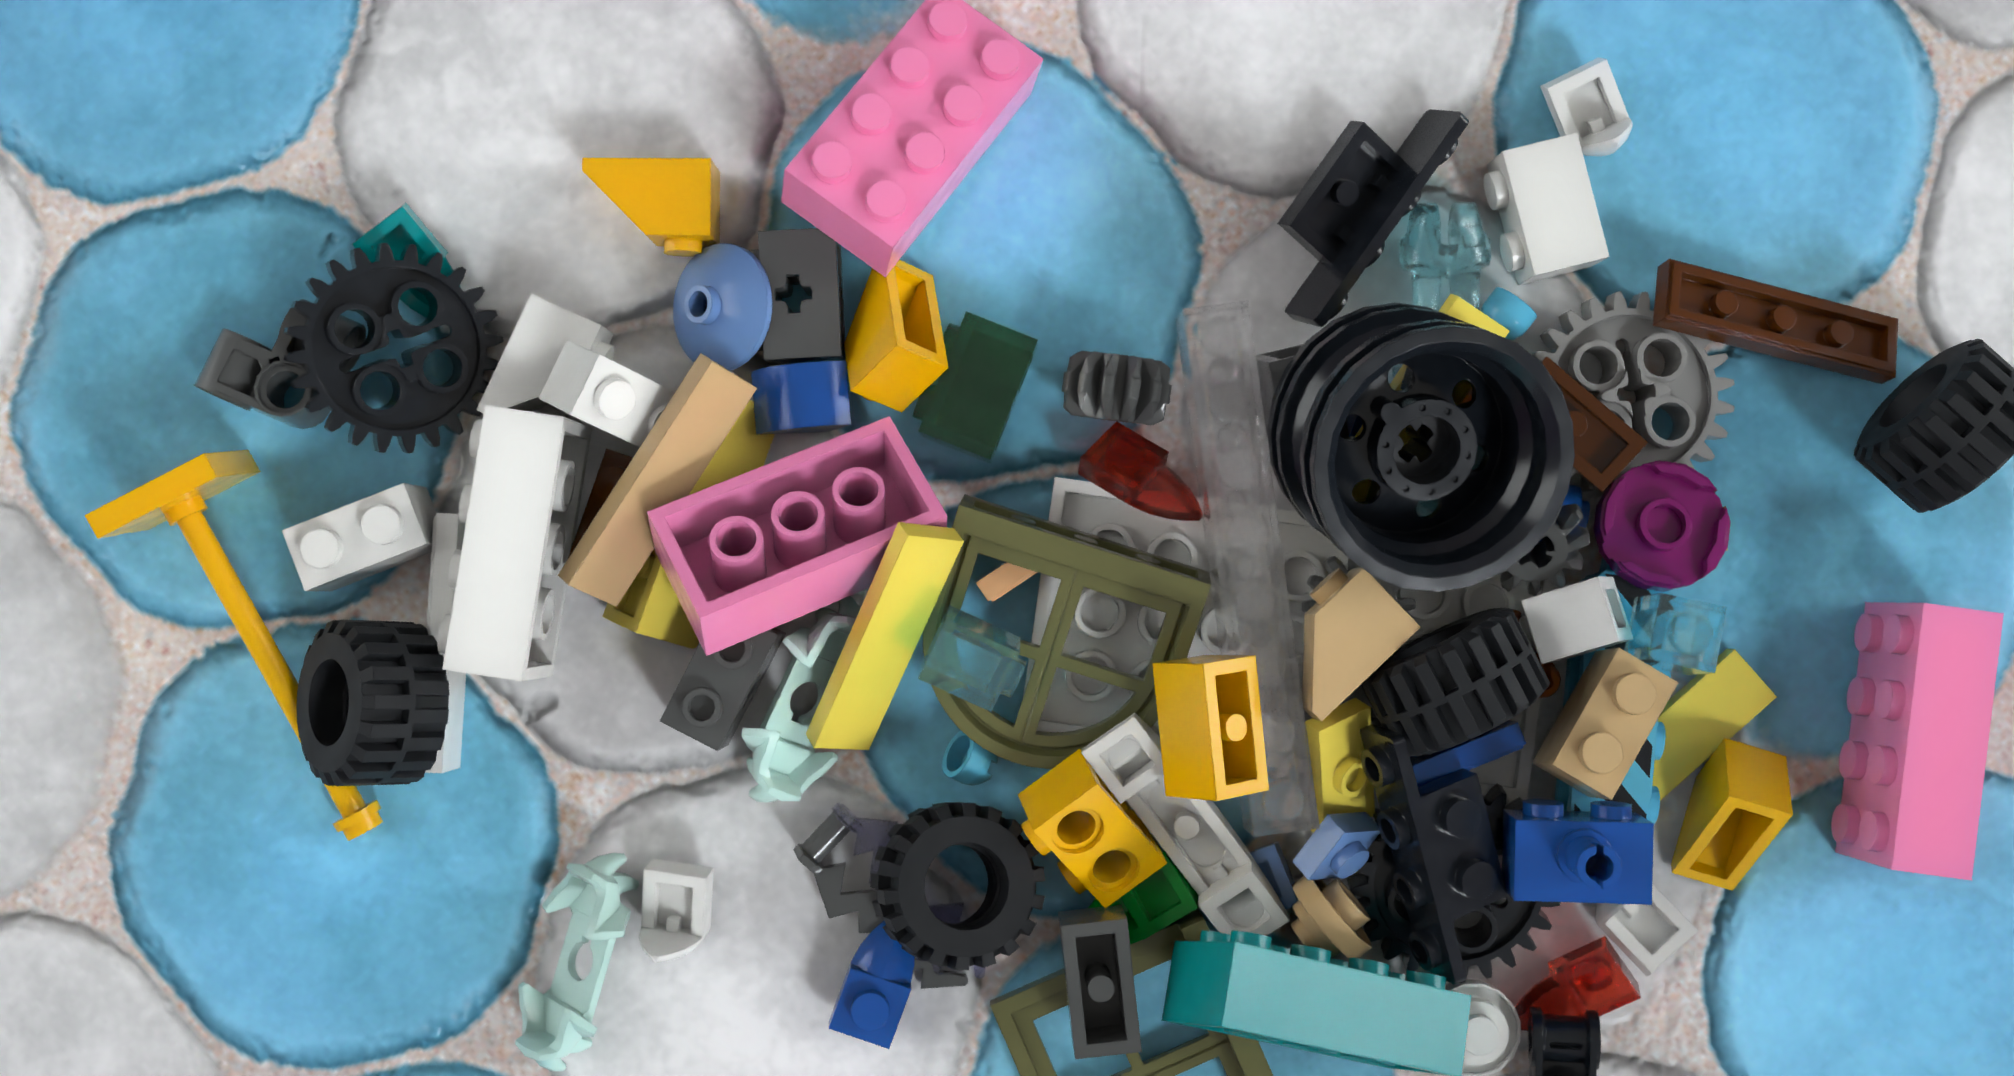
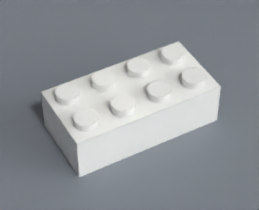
(514, 544)

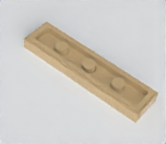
(658, 474)

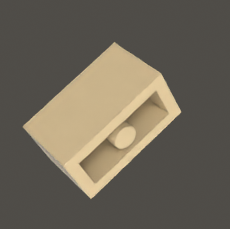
(1605, 723)

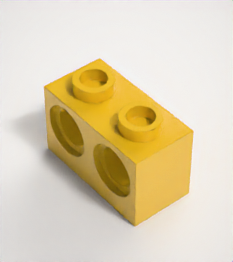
(1093, 835)

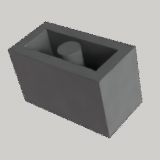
(1099, 981)

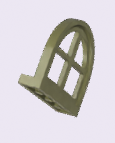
(1079, 563)

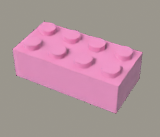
(910, 131)
(790, 533)
(1917, 737)

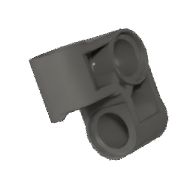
(259, 377)

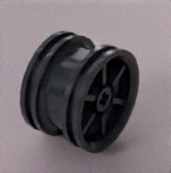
(1483, 514)

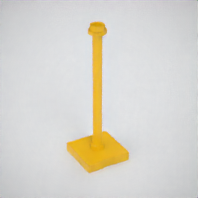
(180, 500)

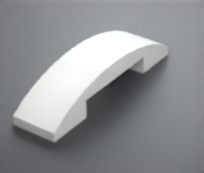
(1189, 830)

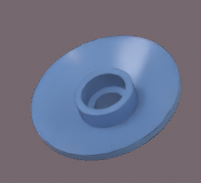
(723, 305)

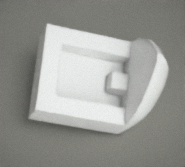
(1590, 105)
(675, 908)
(1645, 931)

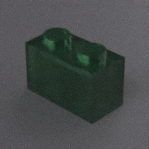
(978, 388)

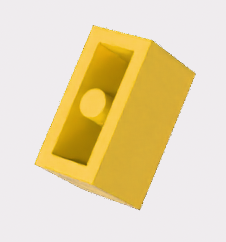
(1210, 727)

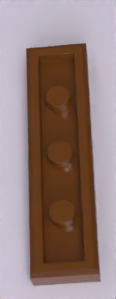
(1775, 321)

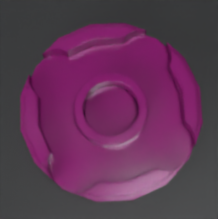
(1661, 526)

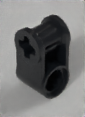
(1563, 1043)

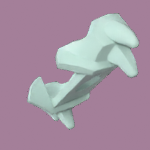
(782, 753)
(563, 1016)

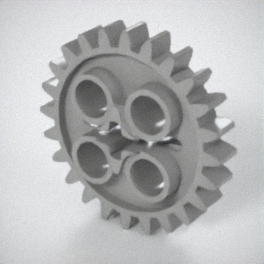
(1683, 390)

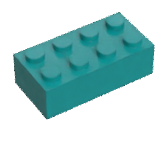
(1317, 1002)

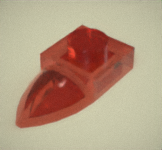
(1138, 475)
(1582, 981)

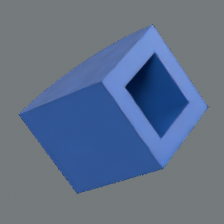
(801, 398)

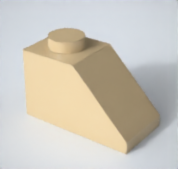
(1348, 637)

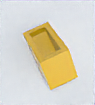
(665, 198)
(896, 338)
(1732, 814)

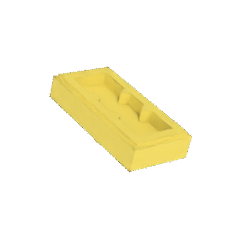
(1336, 761)

